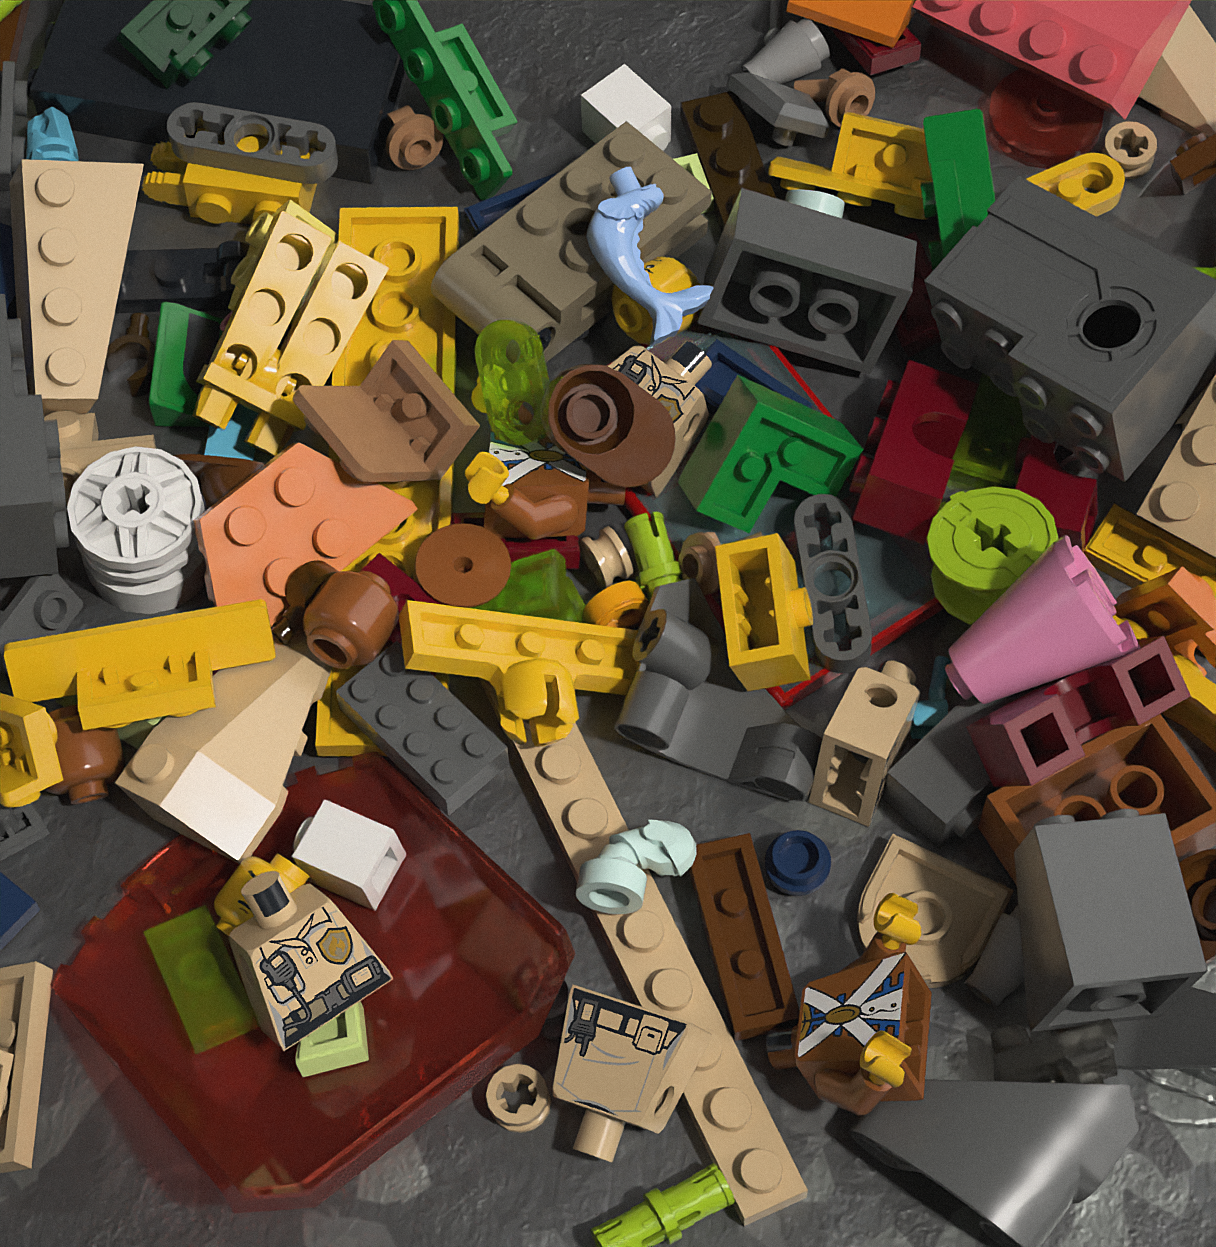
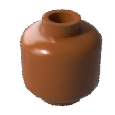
(350, 619)
(86, 757)

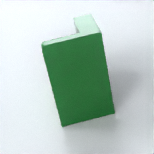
(757, 443)

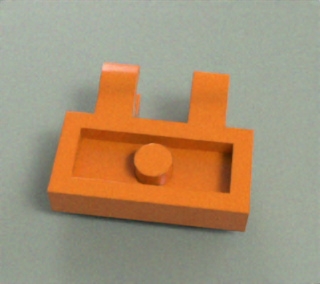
(1175, 607)

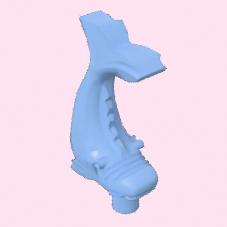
(614, 242)

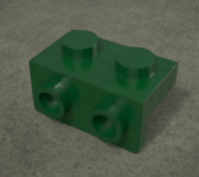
(175, 35)

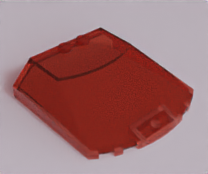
(467, 992)

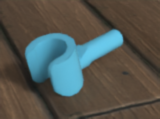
(932, 711)

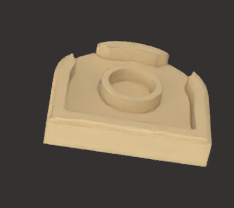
(953, 904)

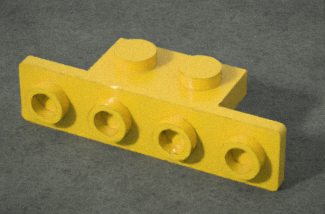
(869, 163)
(141, 665)

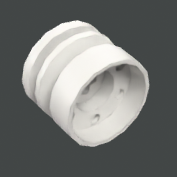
(138, 529)

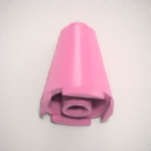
(1040, 629)

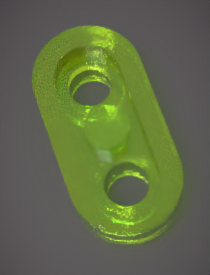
(511, 384)

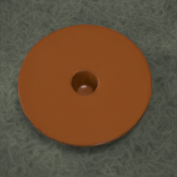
(463, 565)

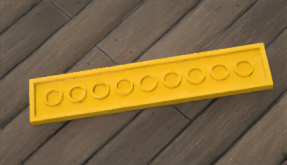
(413, 247)

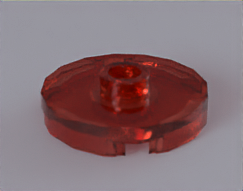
(1040, 136)

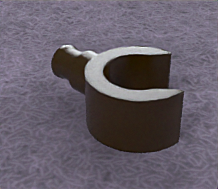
(131, 346)
(300, 593)

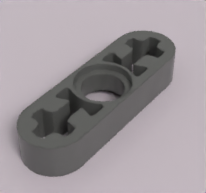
(234, 124)
(841, 558)

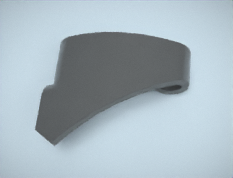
(699, 712)
(1006, 1147)

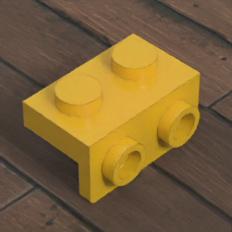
(26, 751)

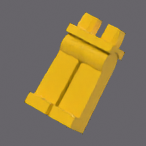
(246, 359)

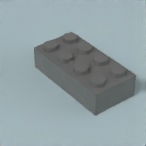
(423, 729)

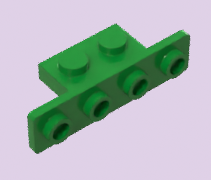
(456, 89)
(959, 175)

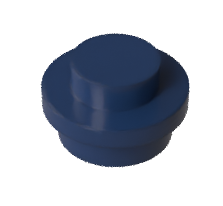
(797, 863)

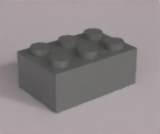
(808, 281)

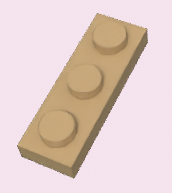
(23, 1029)

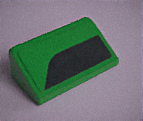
(182, 349)

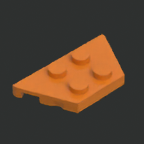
(288, 515)

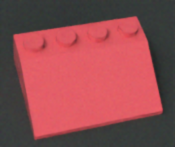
(1083, 46)

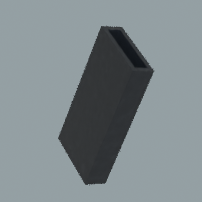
(292, 62)

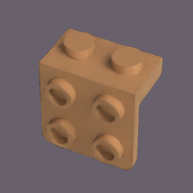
(394, 423)

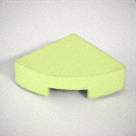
(335, 1044)

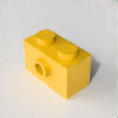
(763, 612)

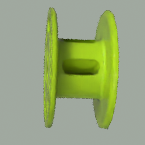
(984, 546)

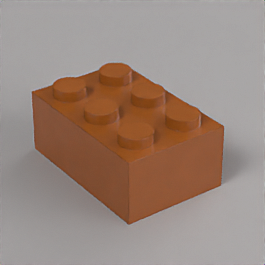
(1121, 770)

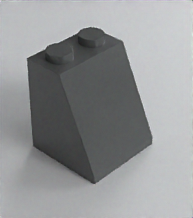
(1103, 920)

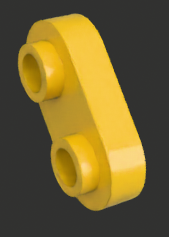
(1082, 172)

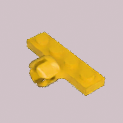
(525, 659)

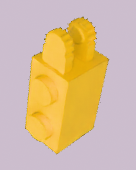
(220, 193)

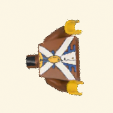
(533, 487)
(866, 1025)

